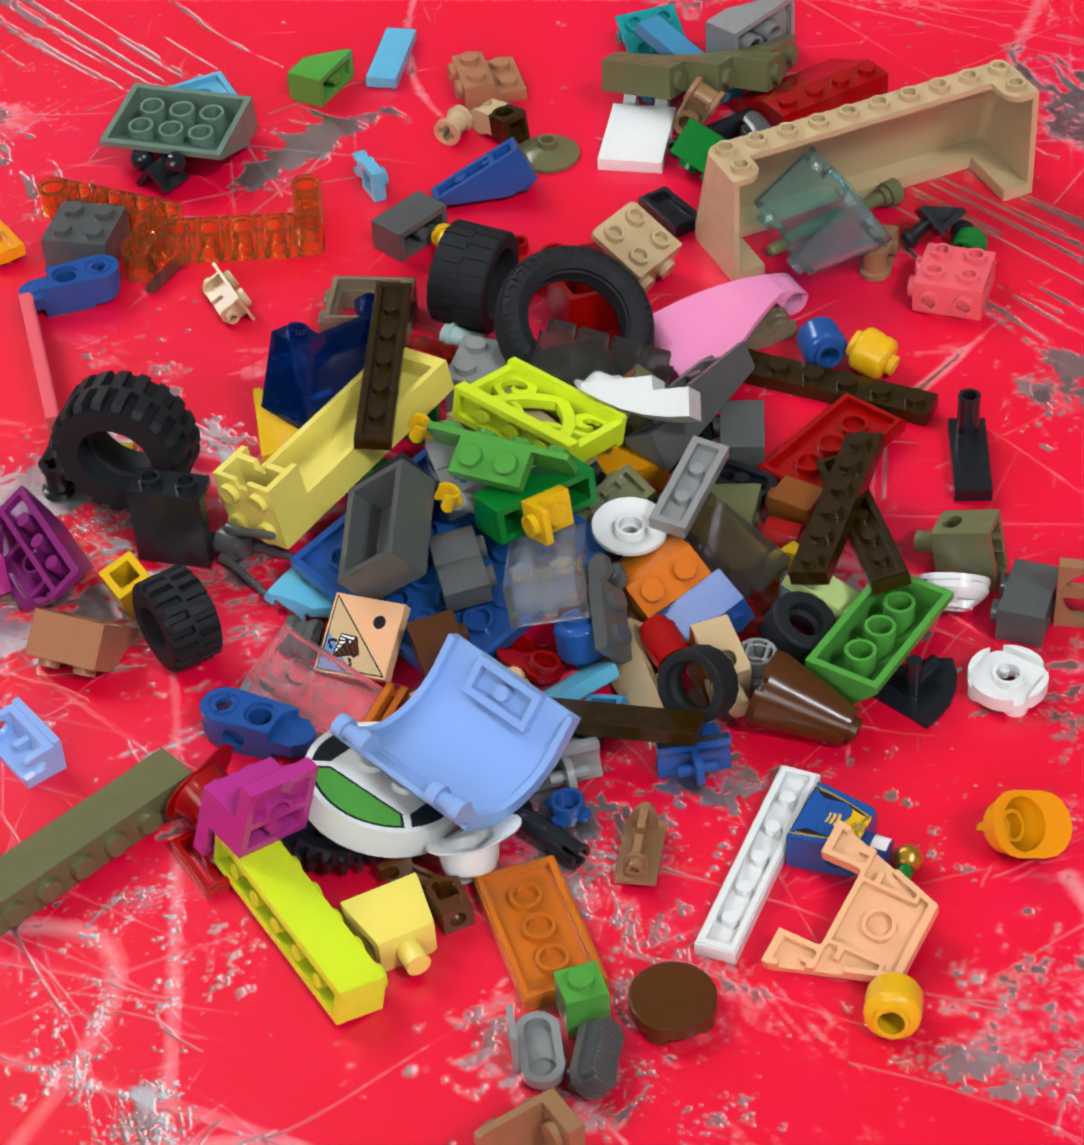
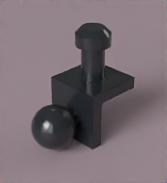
(165, 172)
(937, 220)

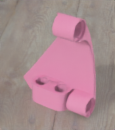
(722, 317)

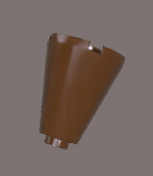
(801, 704)

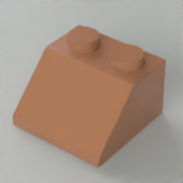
(77, 641)

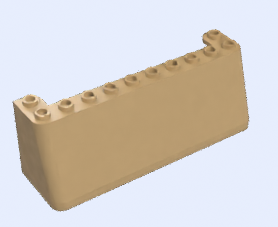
(914, 134)

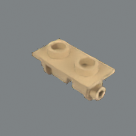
(228, 302)

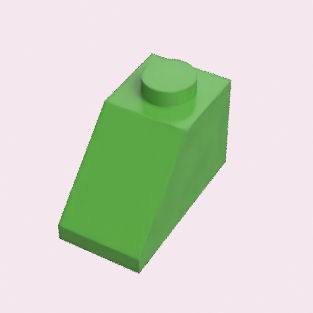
(320, 77)

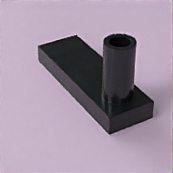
(969, 450)

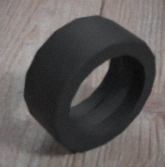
(719, 669)

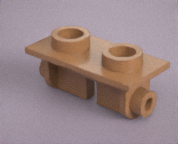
(641, 847)

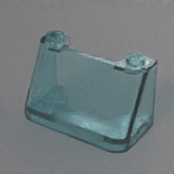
(819, 215)

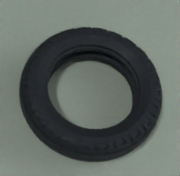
(572, 265)

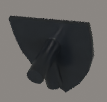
(921, 688)

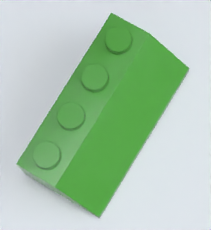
(876, 637)

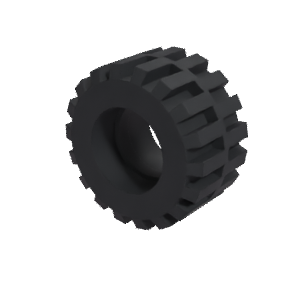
(177, 618)

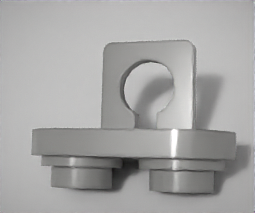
(536, 1048)

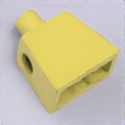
(394, 924)

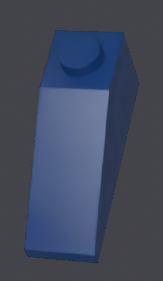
(491, 176)

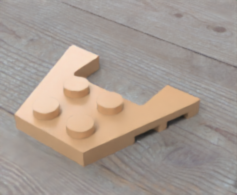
(875, 928)

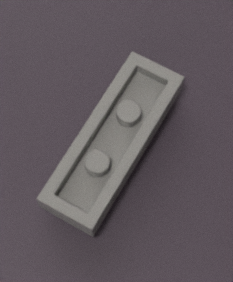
(689, 487)

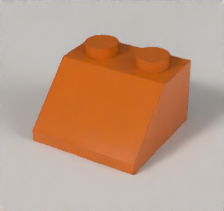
(661, 576)

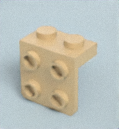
(638, 244)

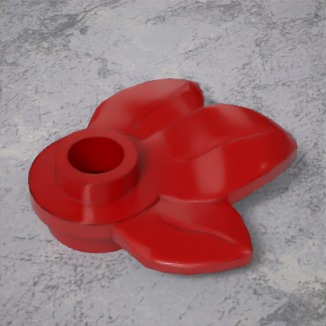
(538, 664)

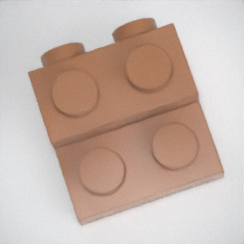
(481, 80)

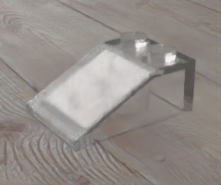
(311, 679)

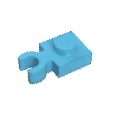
(373, 176)

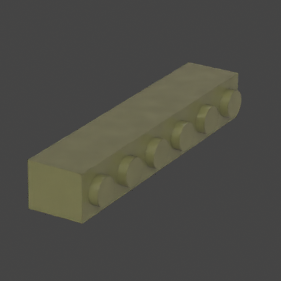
(87, 837)

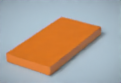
(535, 927)

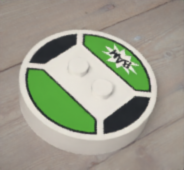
(368, 808)

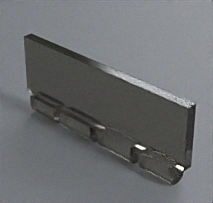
(578, 358)
(734, 547)

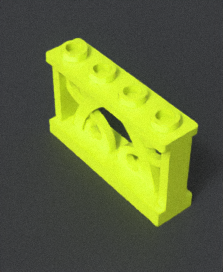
(586, 422)

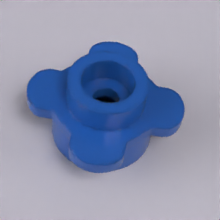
(567, 807)

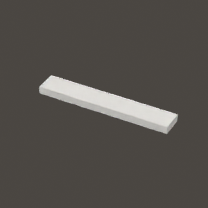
(755, 867)

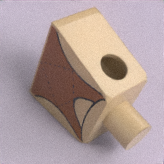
(721, 635)

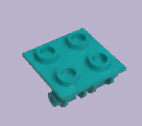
(628, 22)

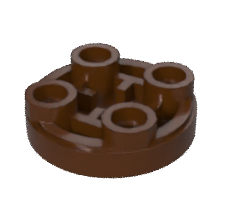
(672, 1002)

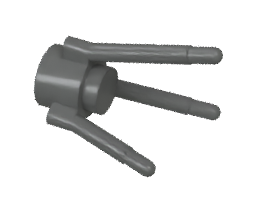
(235, 544)

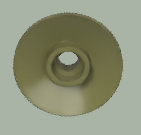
(551, 152)

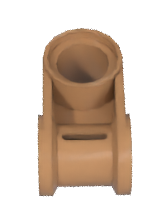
(698, 103)
(878, 264)

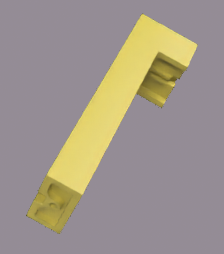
(320, 458)

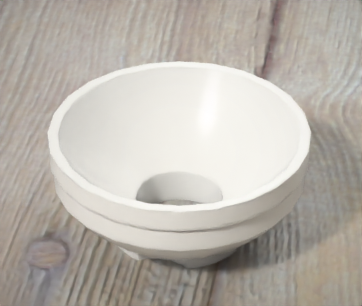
(967, 588)

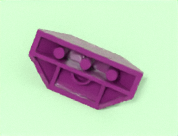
(38, 552)

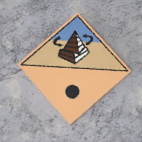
(366, 634)

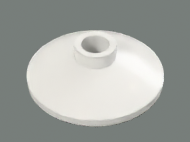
(624, 527)

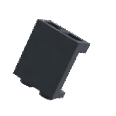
(171, 517)

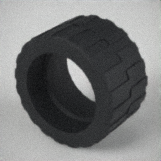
(469, 274)

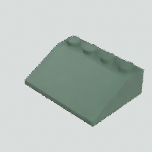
(182, 122)

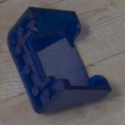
(312, 367)

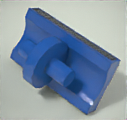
(708, 756)

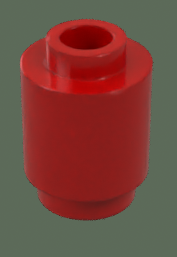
(781, 530)
(661, 638)

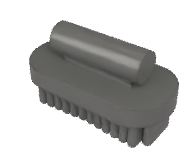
(595, 1058)

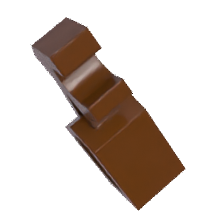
(444, 895)

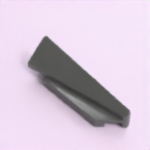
(716, 381)

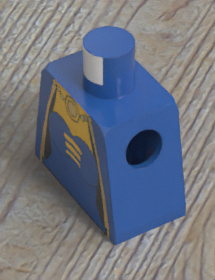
(816, 823)

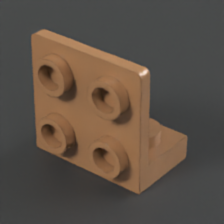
(537, 1121)

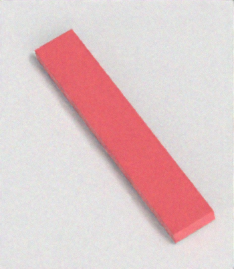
(39, 359)

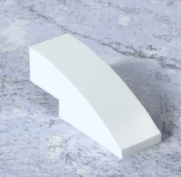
(648, 398)

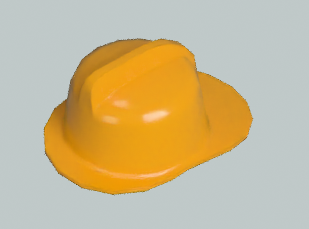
(1027, 824)

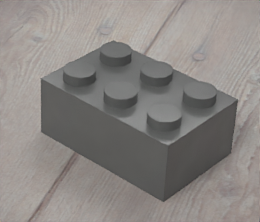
(387, 531)

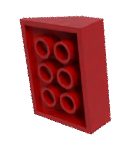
(816, 90)

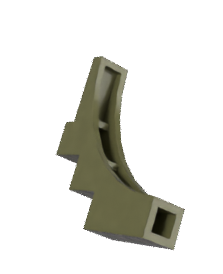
(667, 76)

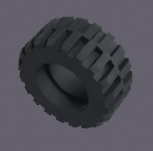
(129, 408)

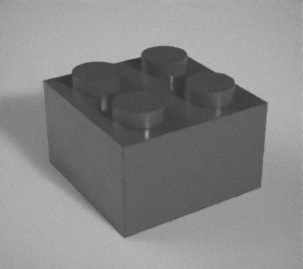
(84, 231)

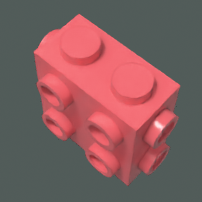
(952, 281)

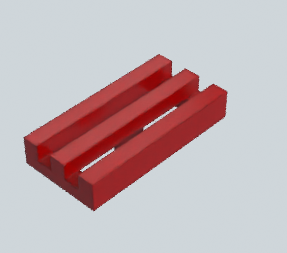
(207, 889)

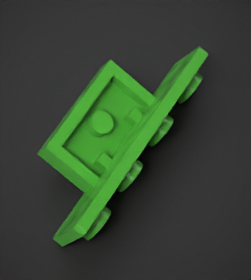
(497, 460)

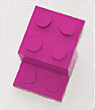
(255, 806)

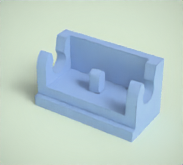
(29, 745)

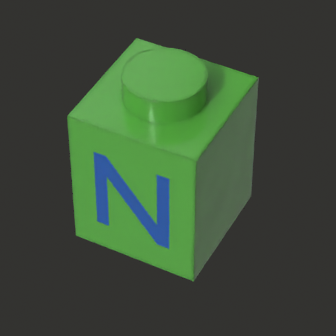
(580, 995)

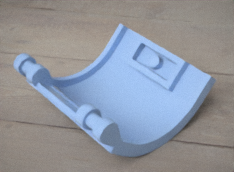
(468, 738)

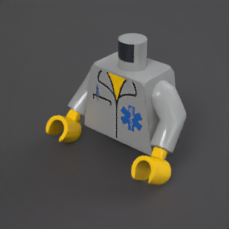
(453, 491)

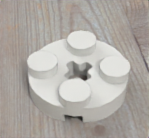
(1005, 696)

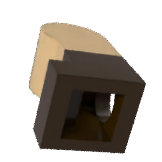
(501, 120)

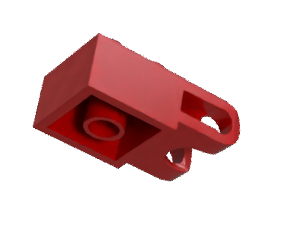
(580, 303)

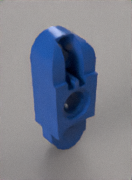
(75, 285)
(255, 724)

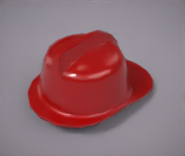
(187, 797)

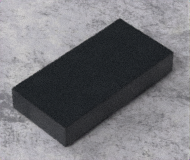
(669, 211)

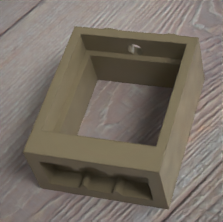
(347, 289)

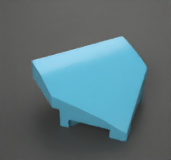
(299, 596)

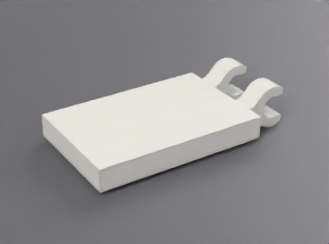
(637, 136)

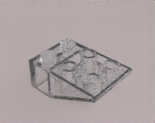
(547, 581)

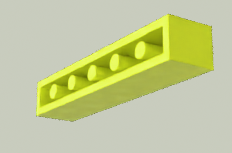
(306, 929)

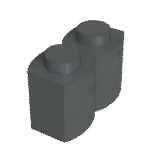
(461, 569)

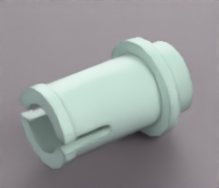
(454, 334)

